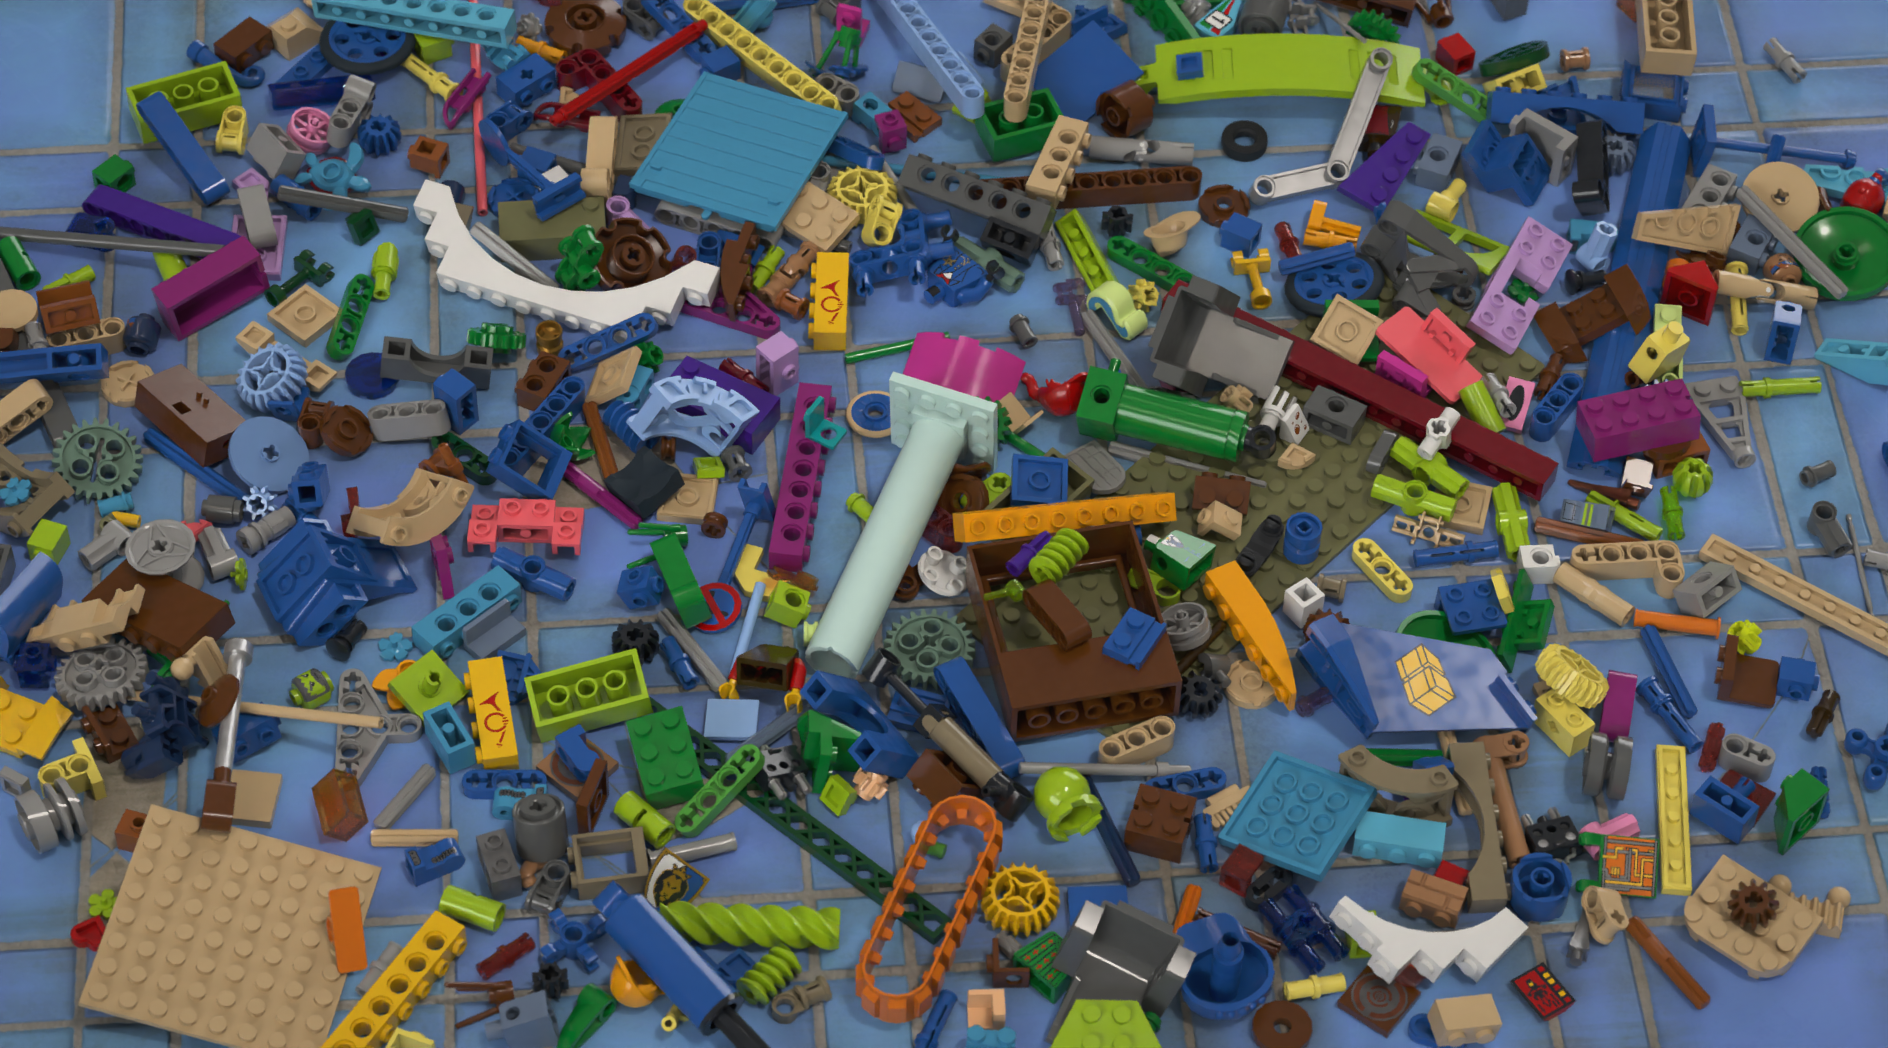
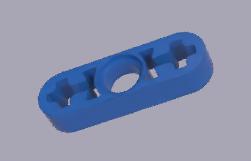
(857, 153)
(495, 776)
(1192, 777)

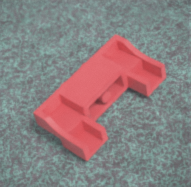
(526, 523)

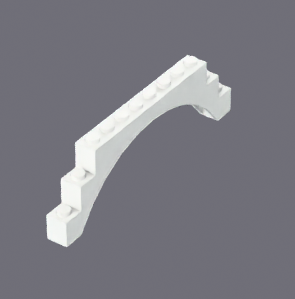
(474, 272)

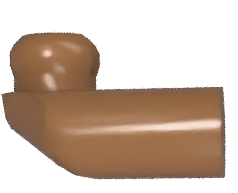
(527, 873)

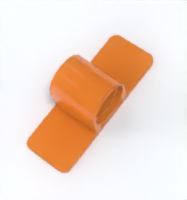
(346, 929)

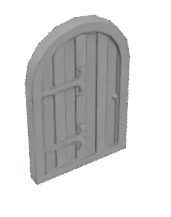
(1099, 465)

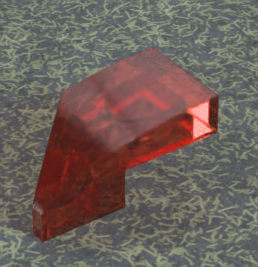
(353, 499)

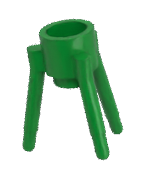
(658, 529)

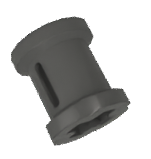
(736, 463)

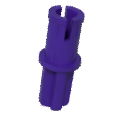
(1021, 560)

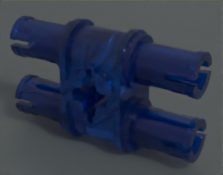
(1304, 929)

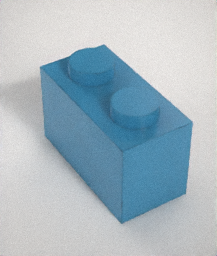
(449, 737)

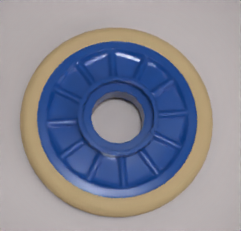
(858, 414)

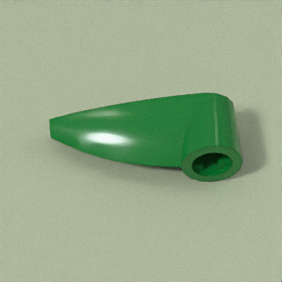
(590, 1013)

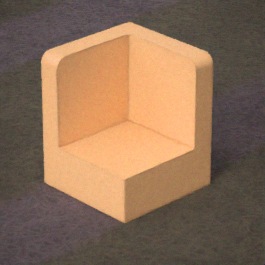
(986, 1008)

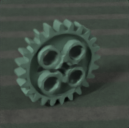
(123, 465)
(926, 643)

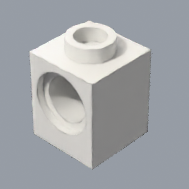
(1538, 562)

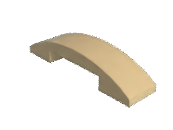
(258, 336)

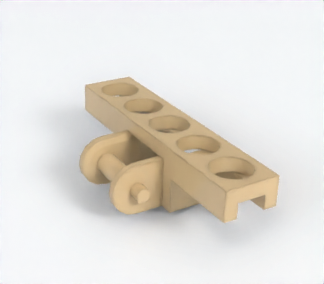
(1420, 525)

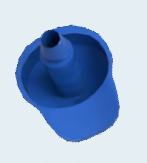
(1229, 969)

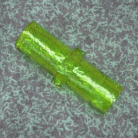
(1672, 513)

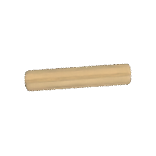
(411, 837)

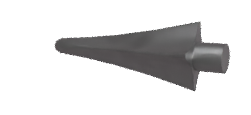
(1580, 942)

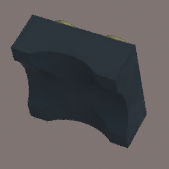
(644, 482)

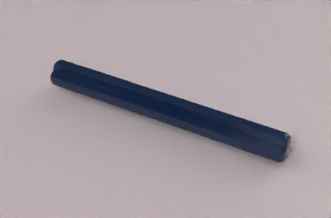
(1114, 842)

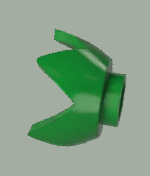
(571, 437)

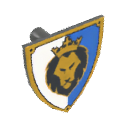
(672, 880)

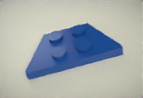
(1563, 117)

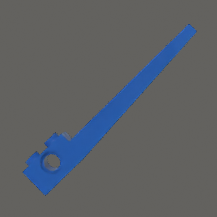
(55, 364)

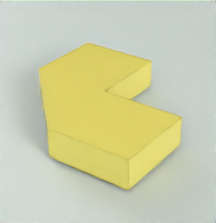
(748, 575)
(1502, 590)

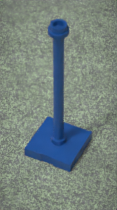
(1705, 141)

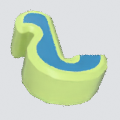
(1119, 308)

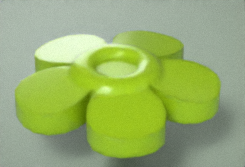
(240, 574)
(102, 905)

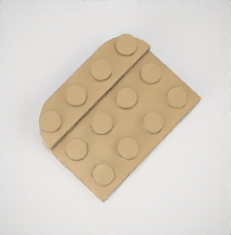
(1760, 952)

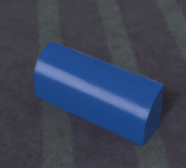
(28, 601)

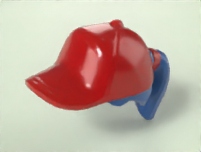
(1867, 192)

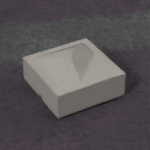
(14, 782)

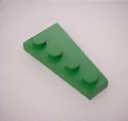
(1166, 17)

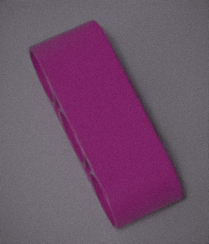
(1618, 704)

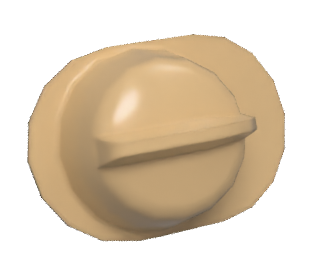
(1172, 232)

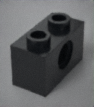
(1011, 241)

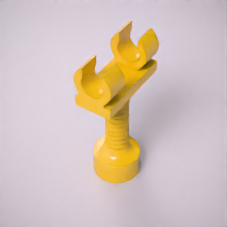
(1260, 296)

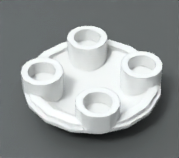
(943, 572)

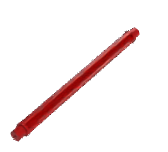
(628, 72)

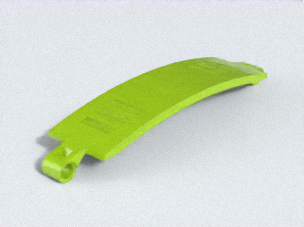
(1283, 67)

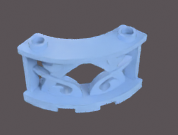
(722, 407)

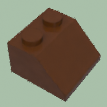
(940, 777)

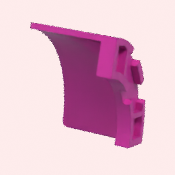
(964, 366)

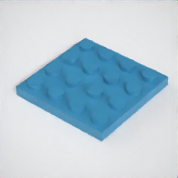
(1298, 815)

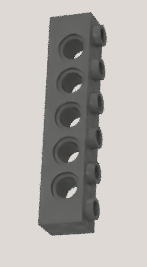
(914, 179)

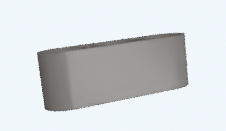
(257, 216)
(409, 420)

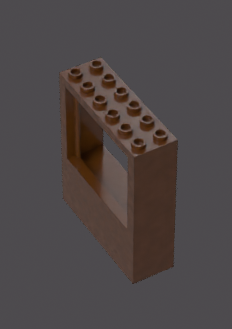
(1079, 688)

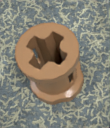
(1574, 59)

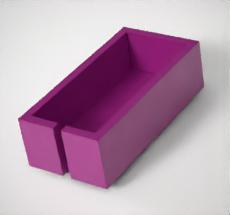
(211, 288)
(1638, 420)

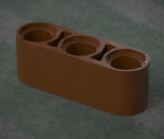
(1057, 614)

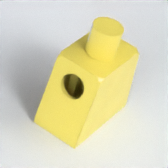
(1668, 344)

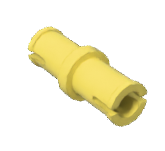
(1314, 986)

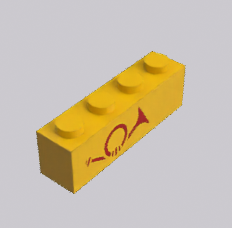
(830, 301)
(492, 714)

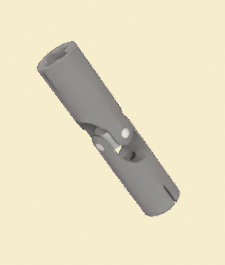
(1136, 150)

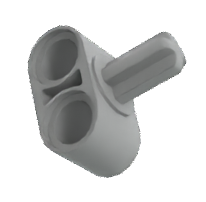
(841, 89)

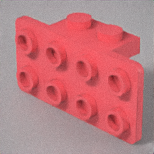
(1434, 348)

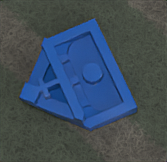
(1108, 22)
(516, 669)

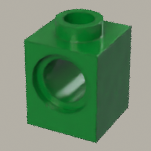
(115, 174)

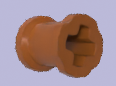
(791, 304)

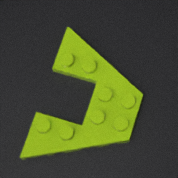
(1106, 1026)

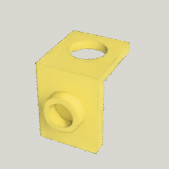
(406, 1039)

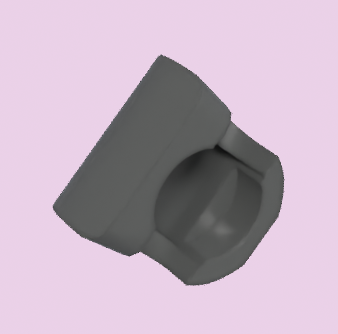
(1216, 665)

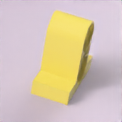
(77, 770)

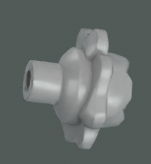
(529, 26)

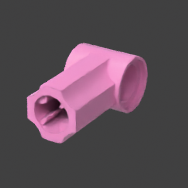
(1621, 826)

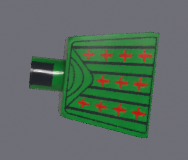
(1039, 958)

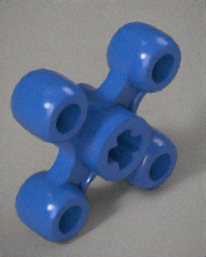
(1857, 743)

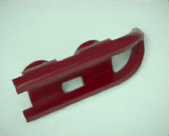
(580, 123)

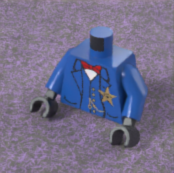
(959, 277)

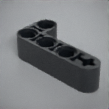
(1592, 188)

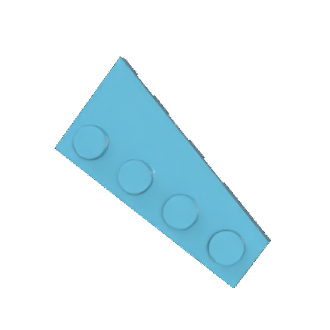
(1838, 180)

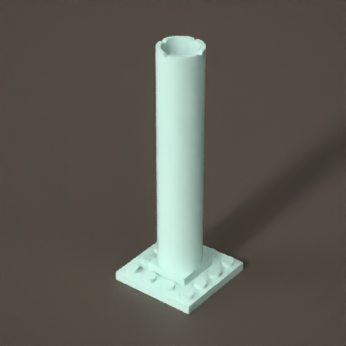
(935, 433)

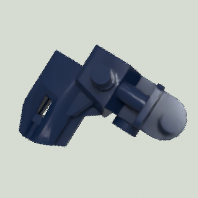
(167, 729)

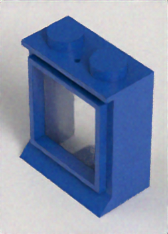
(1659, 92)

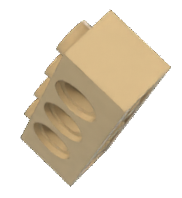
(1058, 160)

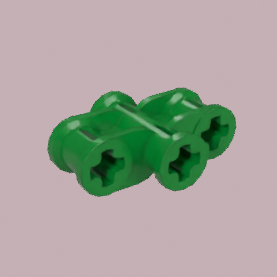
(581, 255)

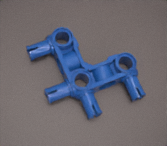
(908, 256)

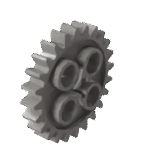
(101, 675)

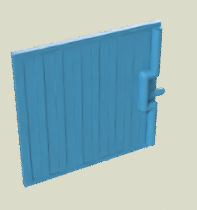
(738, 151)

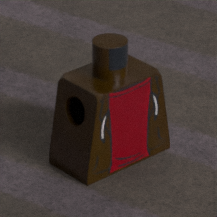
(1381, 127)

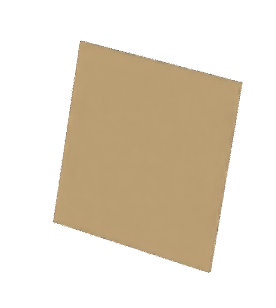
(225, 936)

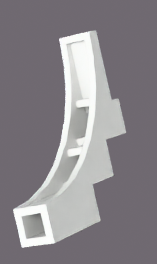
(1429, 952)

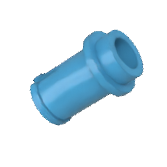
(117, 503)

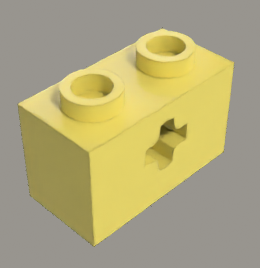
(1525, 78)
(1563, 722)

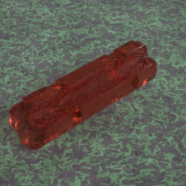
(1711, 747)

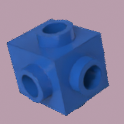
(640, 587)

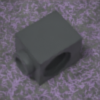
(991, 45)

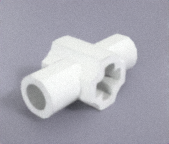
(1438, 433)

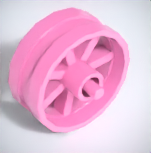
(309, 134)

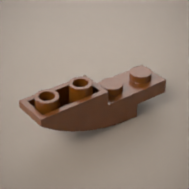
(736, 269)

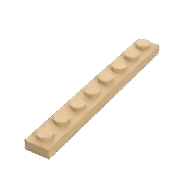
(1798, 593)

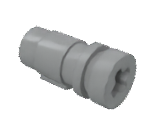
(269, 527)

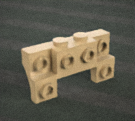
(87, 622)

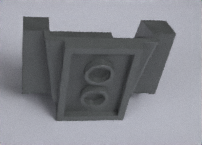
(1204, 341)
(1120, 956)

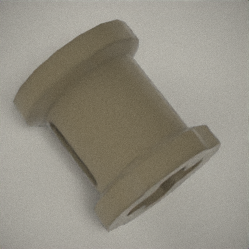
(1332, 587)

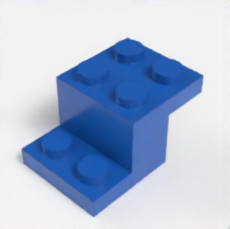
(1507, 162)

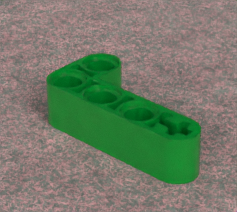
(680, 580)

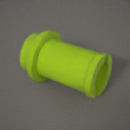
(858, 504)

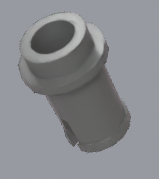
(1020, 326)
(1812, 475)

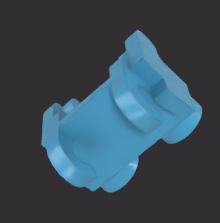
(506, 57)
(981, 1038)

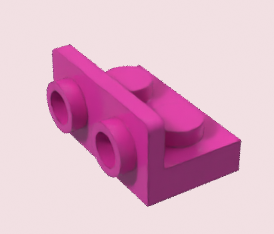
(1402, 374)

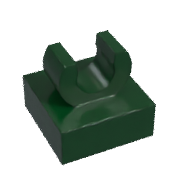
(362, 226)

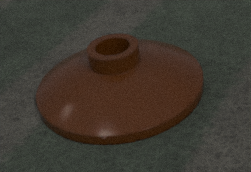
(218, 700)

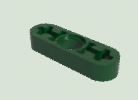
(471, 468)

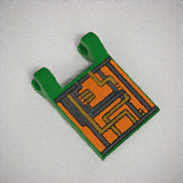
(1623, 864)

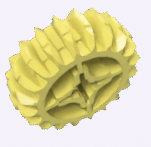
(859, 186)
(1571, 676)

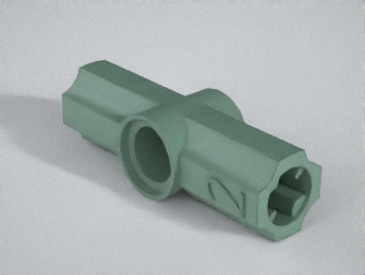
(1013, 277)

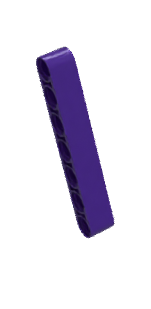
(152, 219)

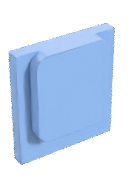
(731, 719)

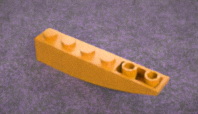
(1252, 626)

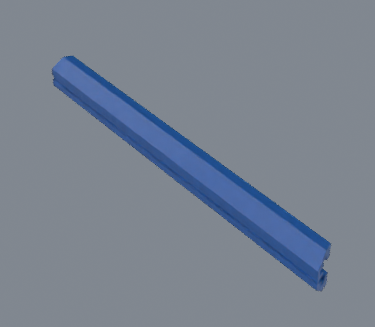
(1653, 186)

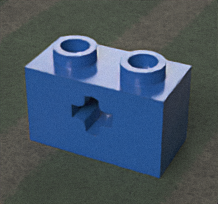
(526, 80)
(459, 399)

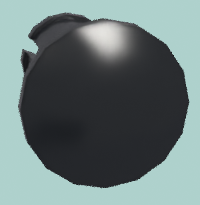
(1581, 280)
(344, 643)

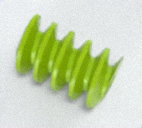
(1058, 556)
(768, 975)

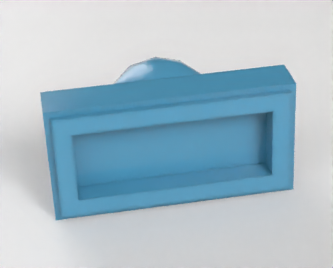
(756, 14)

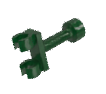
(304, 266)

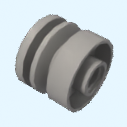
(45, 817)

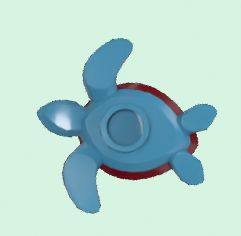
(336, 174)

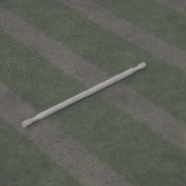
(1340, 22)
(1860, 565)

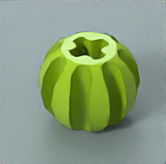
(1692, 477)

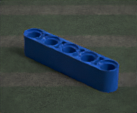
(183, 148)
(566, 397)
(978, 714)

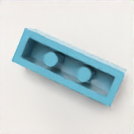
(1399, 839)

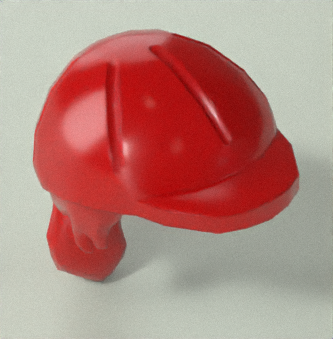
(1056, 397)

